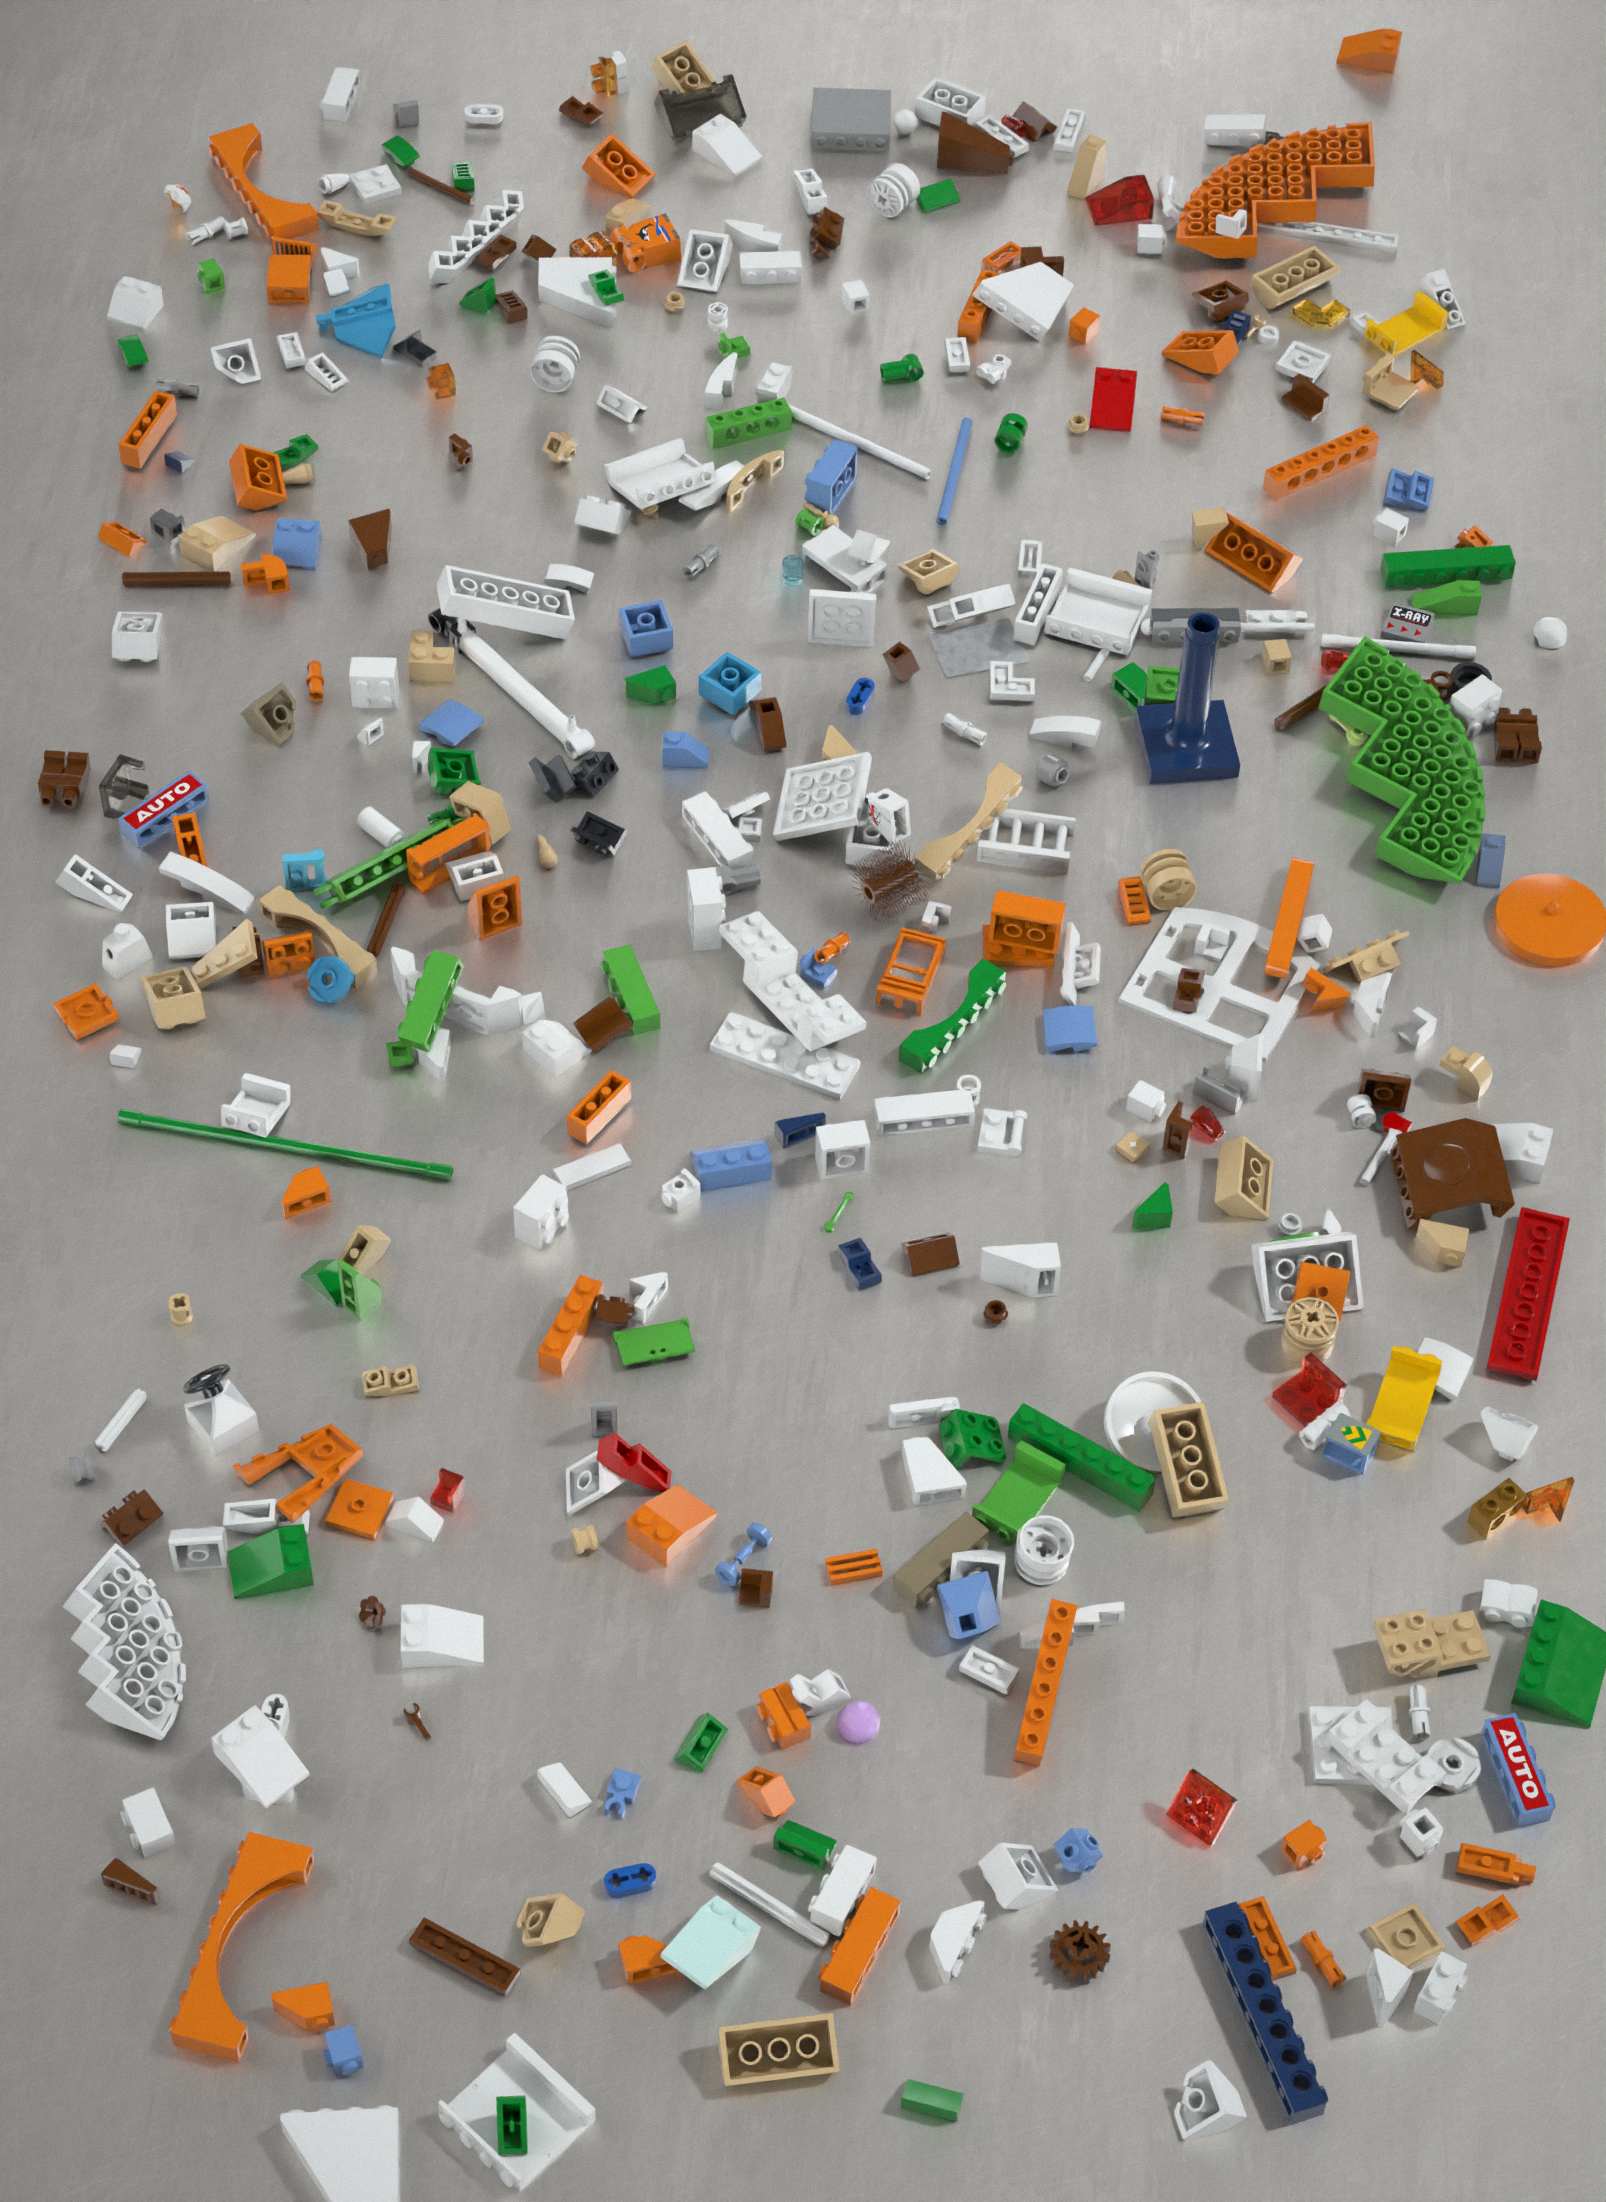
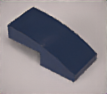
(859, 1263)

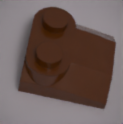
(1222, 299)

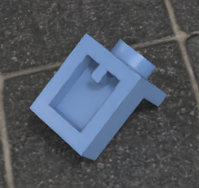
(814, 972)

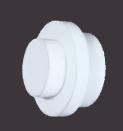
(1290, 1225)

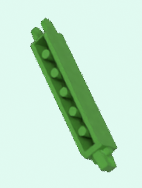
(379, 866)

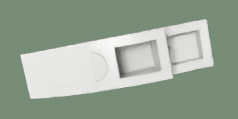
(971, 605)

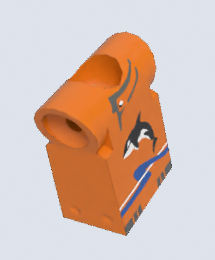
(647, 243)

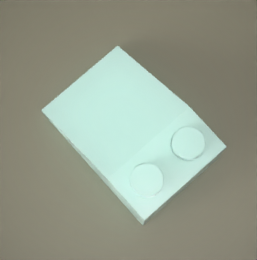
(712, 1942)

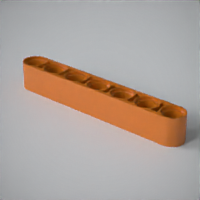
(1289, 918)

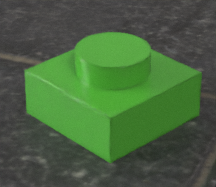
(399, 1054)

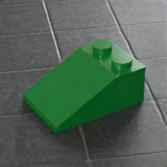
(271, 1563)

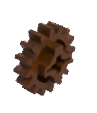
(1067, 1944)

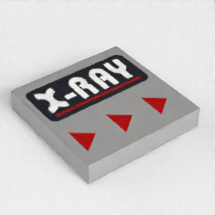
(1407, 624)

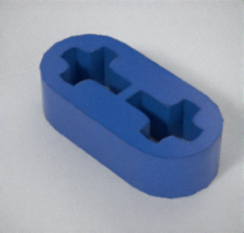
(856, 694)
(630, 1880)

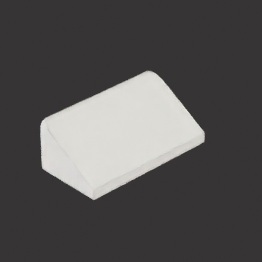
(563, 1788)

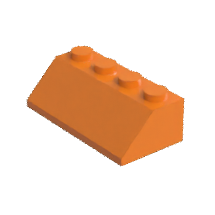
(1254, 554)

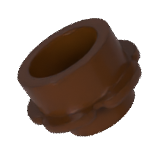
(995, 1307)

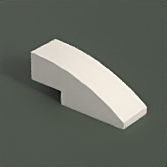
(811, 190)
(753, 236)
(721, 382)
(1066, 730)
(258, 1517)

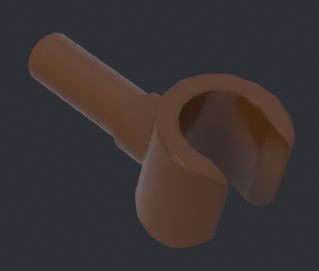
(415, 1719)

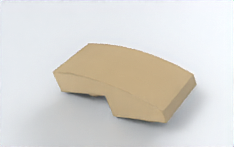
(388, 1383)

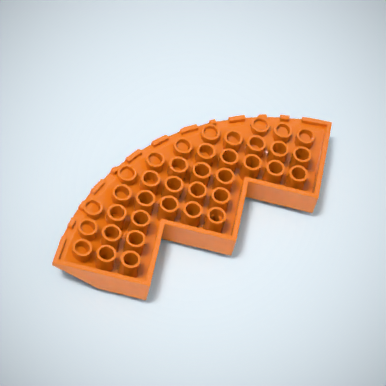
(1276, 185)

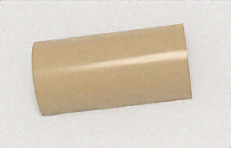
(1293, 277)
(778, 2049)

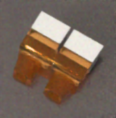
(612, 74)

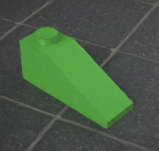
(1452, 598)
(357, 1291)

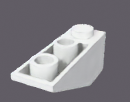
(1438, 289)

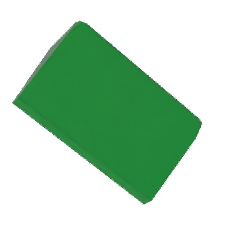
(937, 195)
(701, 1742)
(931, 2100)

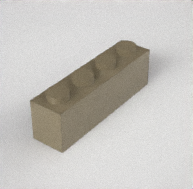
(932, 1565)

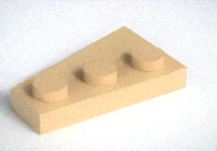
(227, 956)

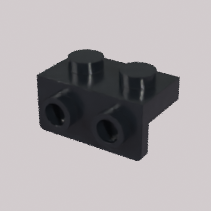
(594, 771)
(600, 833)

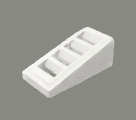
(321, 360)

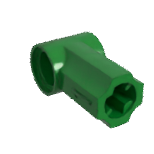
(907, 367)

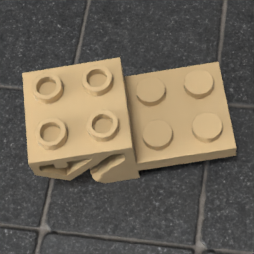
(1428, 1645)

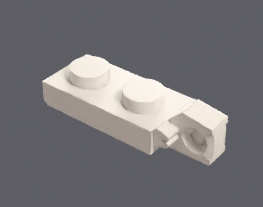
(1275, 616)
(921, 1412)

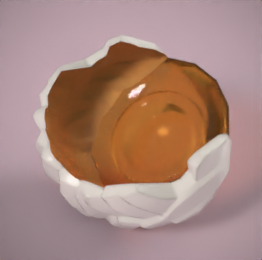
(179, 196)

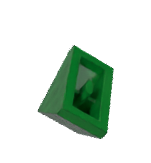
(481, 297)
(1155, 1211)
(325, 1279)
(512, 2125)

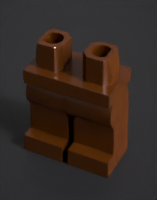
(1516, 734)
(63, 777)

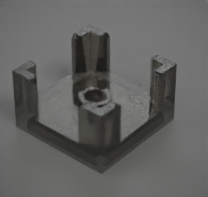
(119, 784)

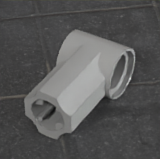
(738, 878)

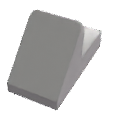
(407, 113)

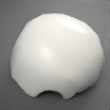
(1550, 632)

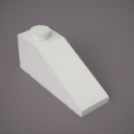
(92, 885)

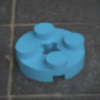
(340, 984)

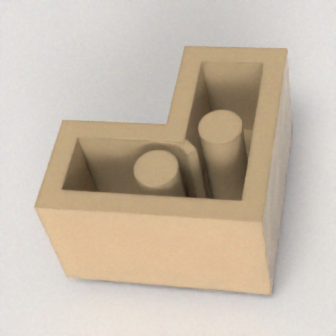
(430, 662)
(486, 804)

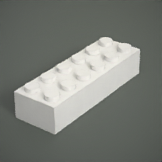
(505, 602)

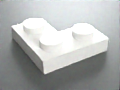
(1006, 687)

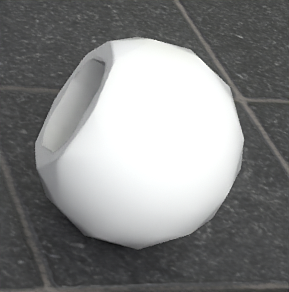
(905, 122)

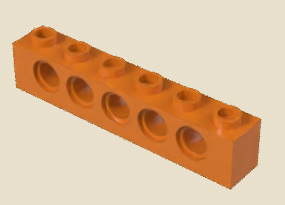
(1320, 463)
(1045, 1682)

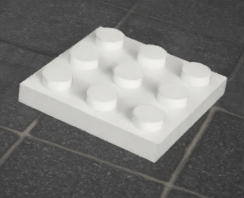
(841, 618)
(1328, 1763)

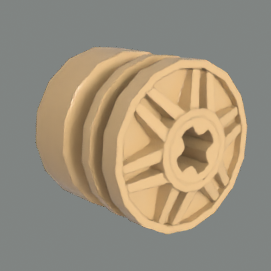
(1168, 879)
(1308, 1328)

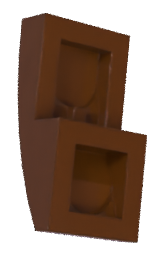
(577, 111)
(1188, 990)

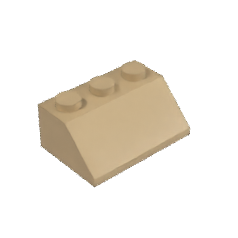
(1244, 1179)

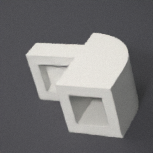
(820, 1694)

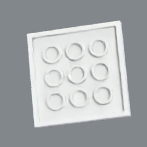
(822, 796)

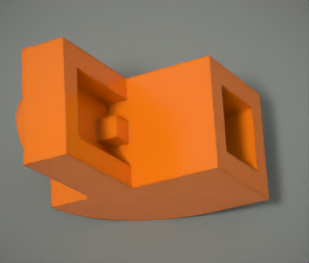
(269, 570)

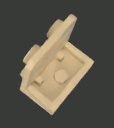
(1387, 386)

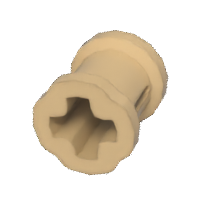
(180, 1309)

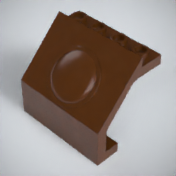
(1450, 1169)

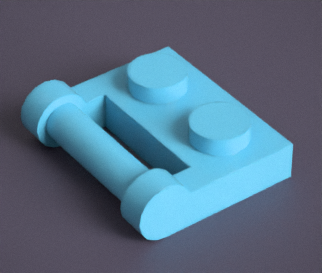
(296, 870)

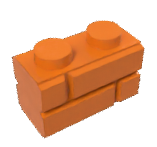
(784, 1715)

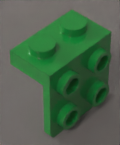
(970, 1435)

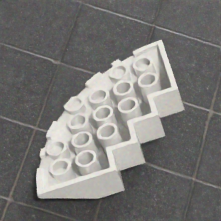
(129, 1646)

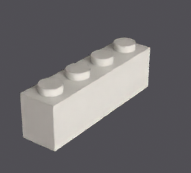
(1037, 604)
(717, 832)

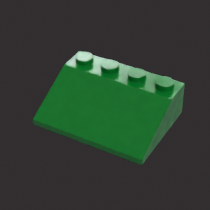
(1562, 1665)

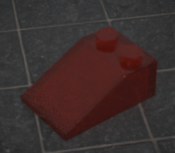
(1122, 201)

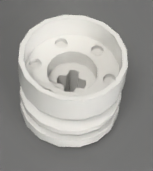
(893, 190)
(554, 364)
(1046, 1538)

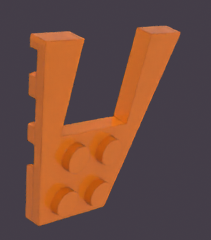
(322, 1453)

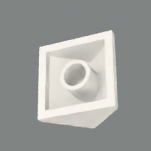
(1387, 1984)

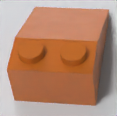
(1371, 50)
(617, 167)
(1203, 350)
(495, 908)
(669, 1523)

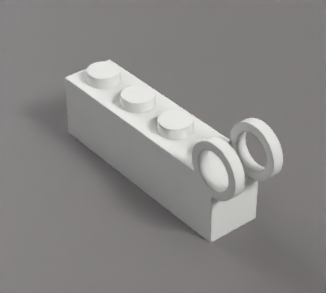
(928, 1110)

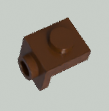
(461, 451)

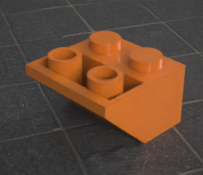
(288, 953)

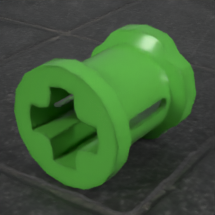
(818, 521)

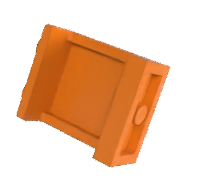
(289, 278)

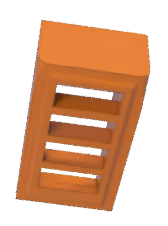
(1130, 887)

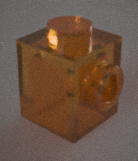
(441, 381)

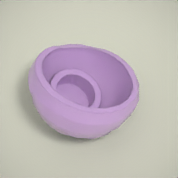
(858, 1722)

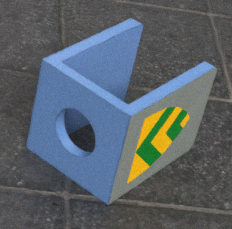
(1351, 1443)

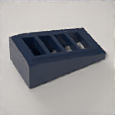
(1239, 323)
(797, 1129)

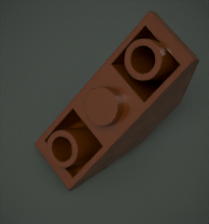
(769, 722)

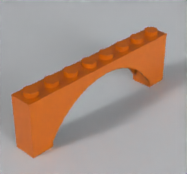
(278, 217)
(262, 1869)

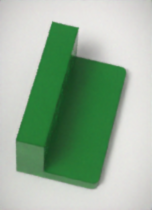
(804, 1844)

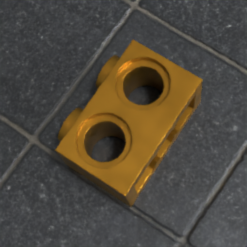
(1497, 1508)

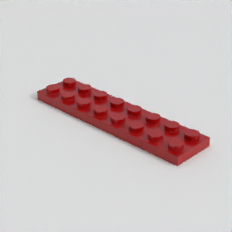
(1528, 1294)

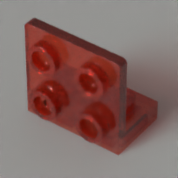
(1310, 1391)

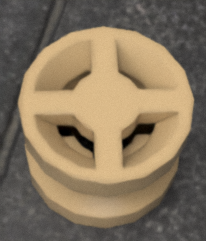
(584, 1539)

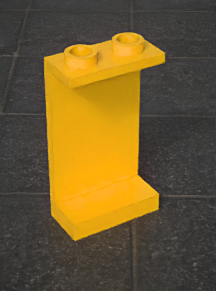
(1409, 326)
(1405, 1396)

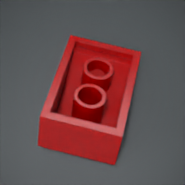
(1113, 399)

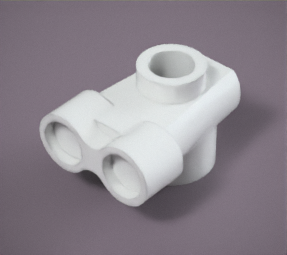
(994, 369)

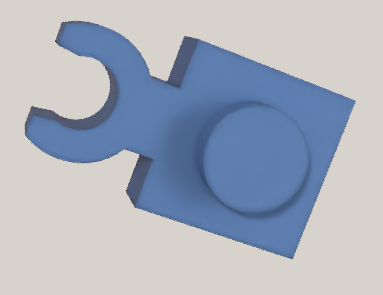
(621, 1789)

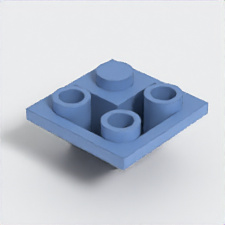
(969, 1605)

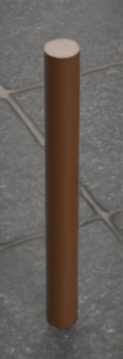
(440, 185)

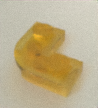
(1312, 313)

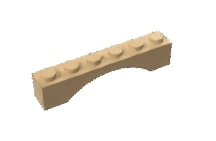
(940, 854)
(286, 911)

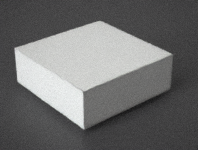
(1359, 321)
(750, 828)

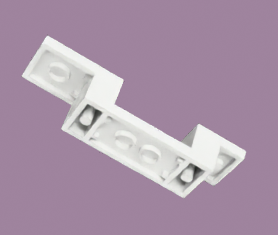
(773, 979)

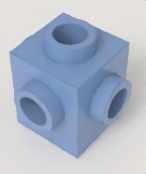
(1078, 1850)

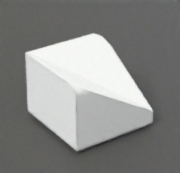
(532, 1008)

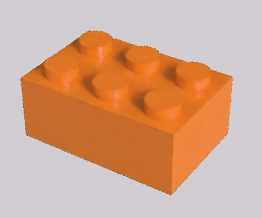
(1027, 922)

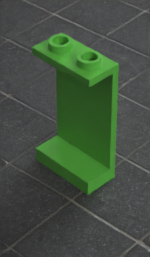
(1020, 1492)

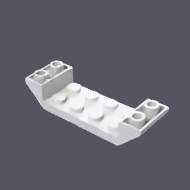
(465, 1007)

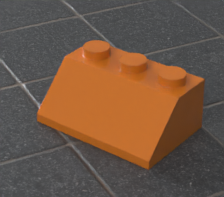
(256, 478)

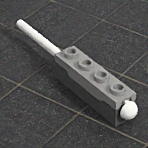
(1169, 624)

